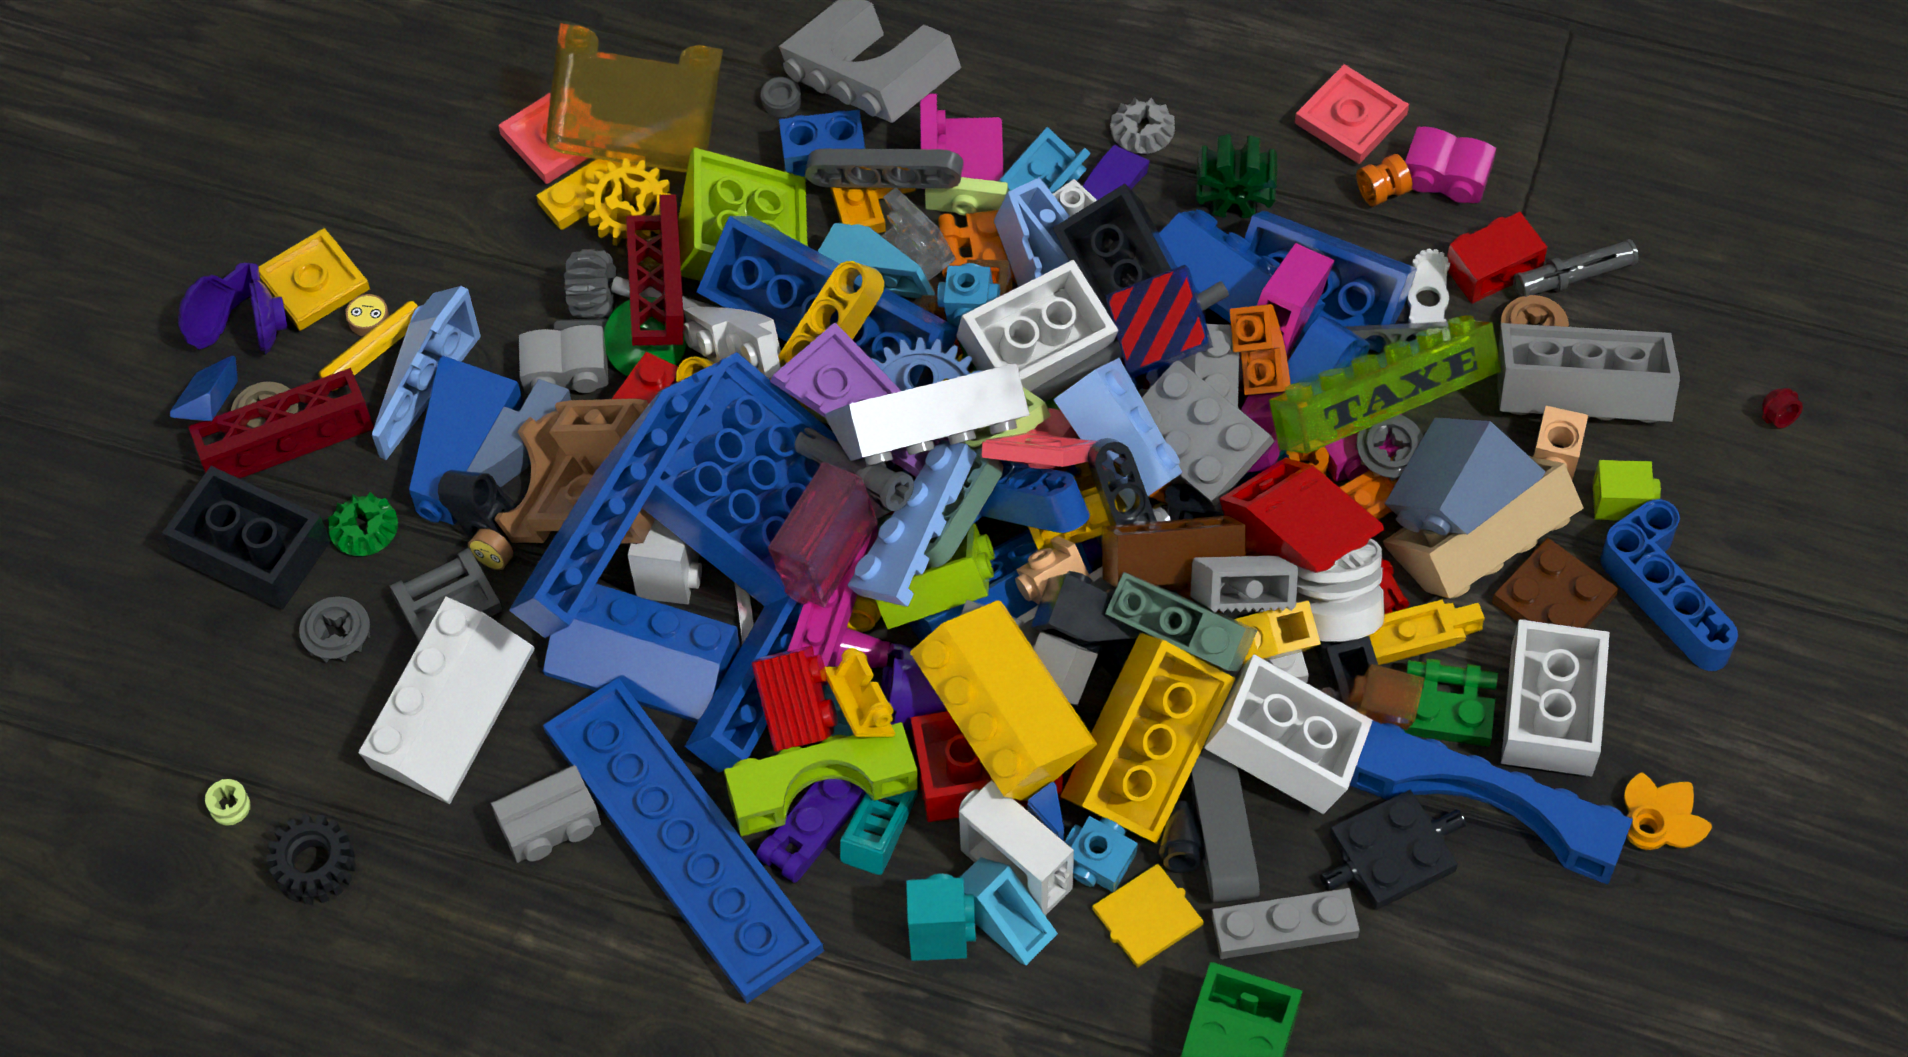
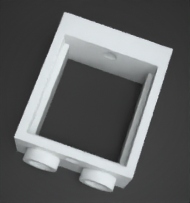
(1009, 834)

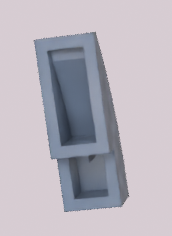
(503, 450)

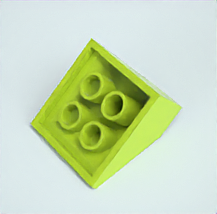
(728, 187)

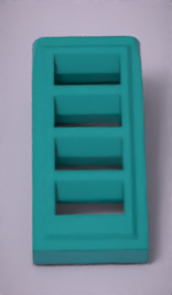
(869, 850)

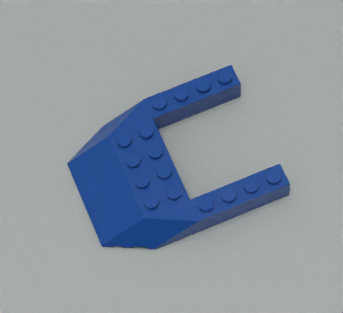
(722, 476)

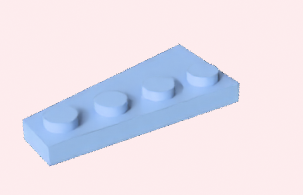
(904, 537)

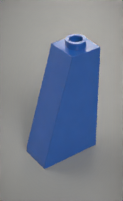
(457, 421)

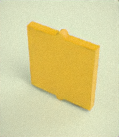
(1147, 915)

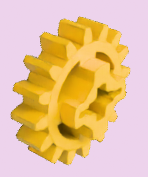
(635, 186)

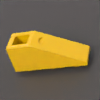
(1280, 632)

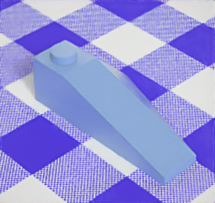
(437, 328)

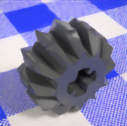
(589, 284)

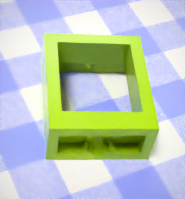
(946, 586)

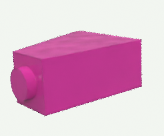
(1296, 290)

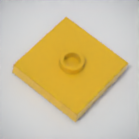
(313, 279)

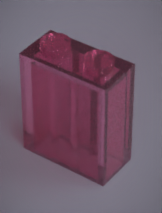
(823, 535)

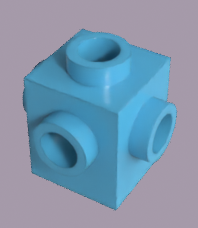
(966, 290)
(1116, 856)

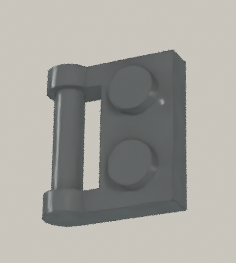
(471, 591)

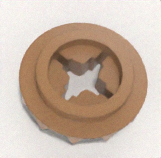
(1535, 310)

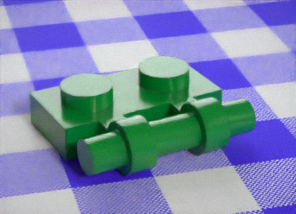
(1453, 715)

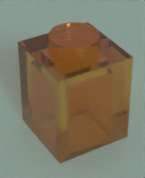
(1388, 695)

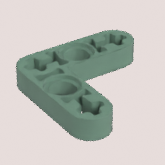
(963, 512)

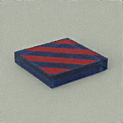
(1159, 321)

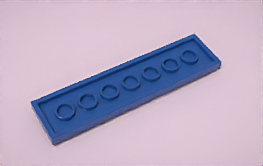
(684, 840)

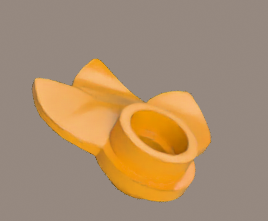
(1666, 811)

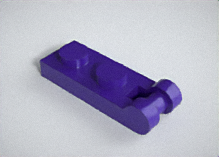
(811, 826)

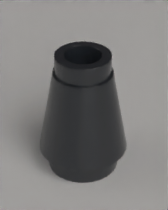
(1182, 839)

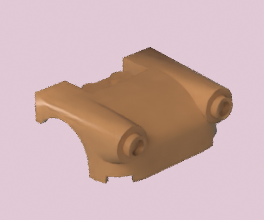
(564, 456)

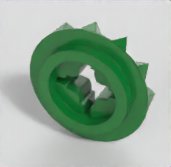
(380, 529)

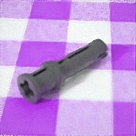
(889, 487)

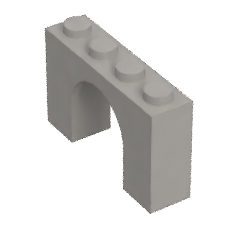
(880, 86)

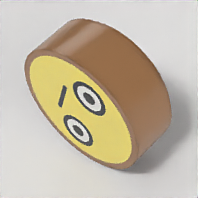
(366, 313)
(491, 549)

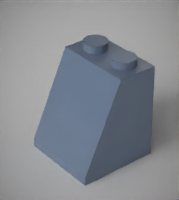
(1460, 477)

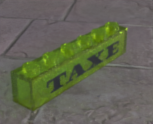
(1384, 384)

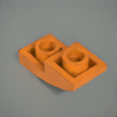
(1262, 349)

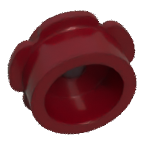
(1781, 407)

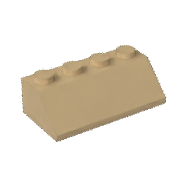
(1455, 561)

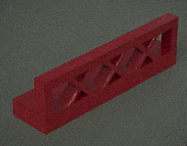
(668, 269)
(284, 433)

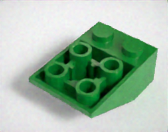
(1241, 1016)

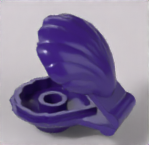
(211, 299)

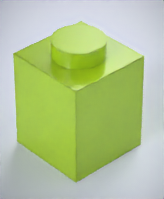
(1623, 488)

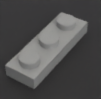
(1285, 923)

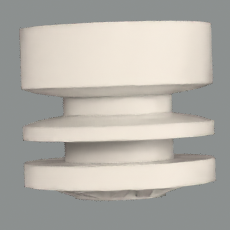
(1347, 596)

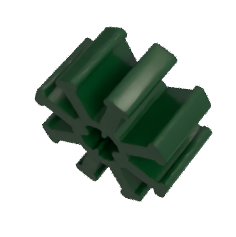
(1236, 176)

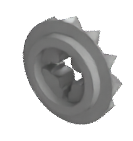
(1155, 134)

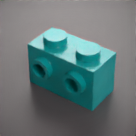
(939, 918)

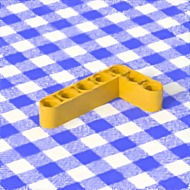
(835, 295)

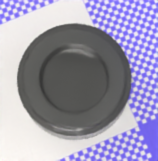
(781, 97)

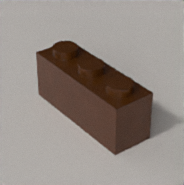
(1165, 549)

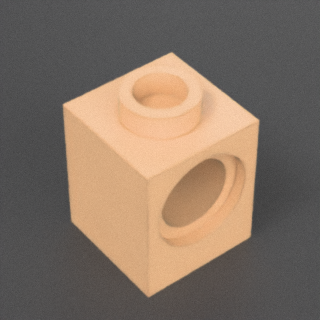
(1564, 429)

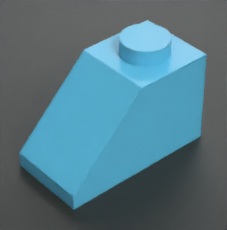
(1007, 910)

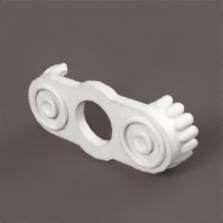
(1429, 276)

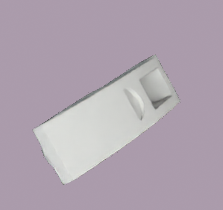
(724, 331)

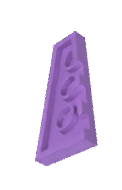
(836, 374)

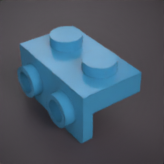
(1048, 159)

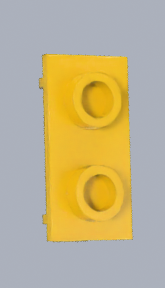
(860, 699)

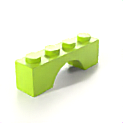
(766, 787)

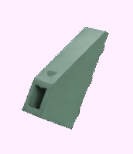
(1181, 622)

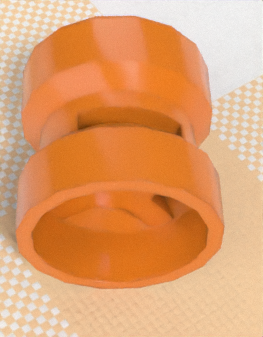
(1383, 180)

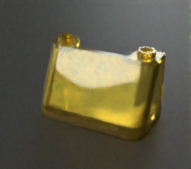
(630, 105)

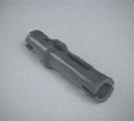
(1533, 281)

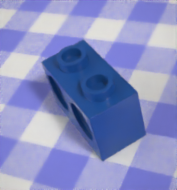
(807, 133)

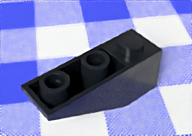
(1077, 611)

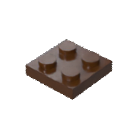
(1555, 589)

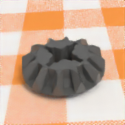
(1401, 432)
(334, 612)

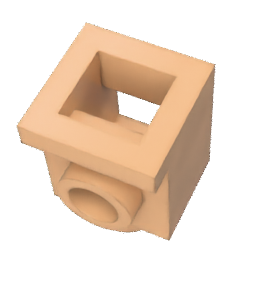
(1048, 564)

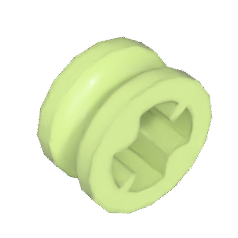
(229, 815)

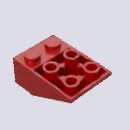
(1299, 516)

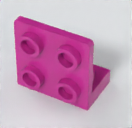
(971, 138)

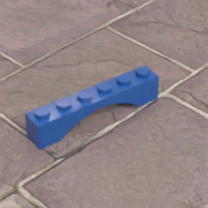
(1578, 832)

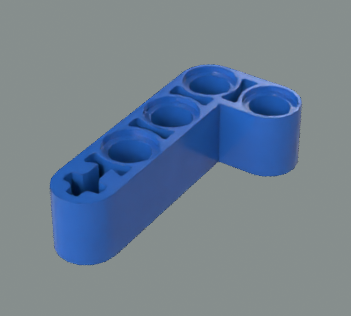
(1324, 348)
(1036, 499)
(1703, 636)

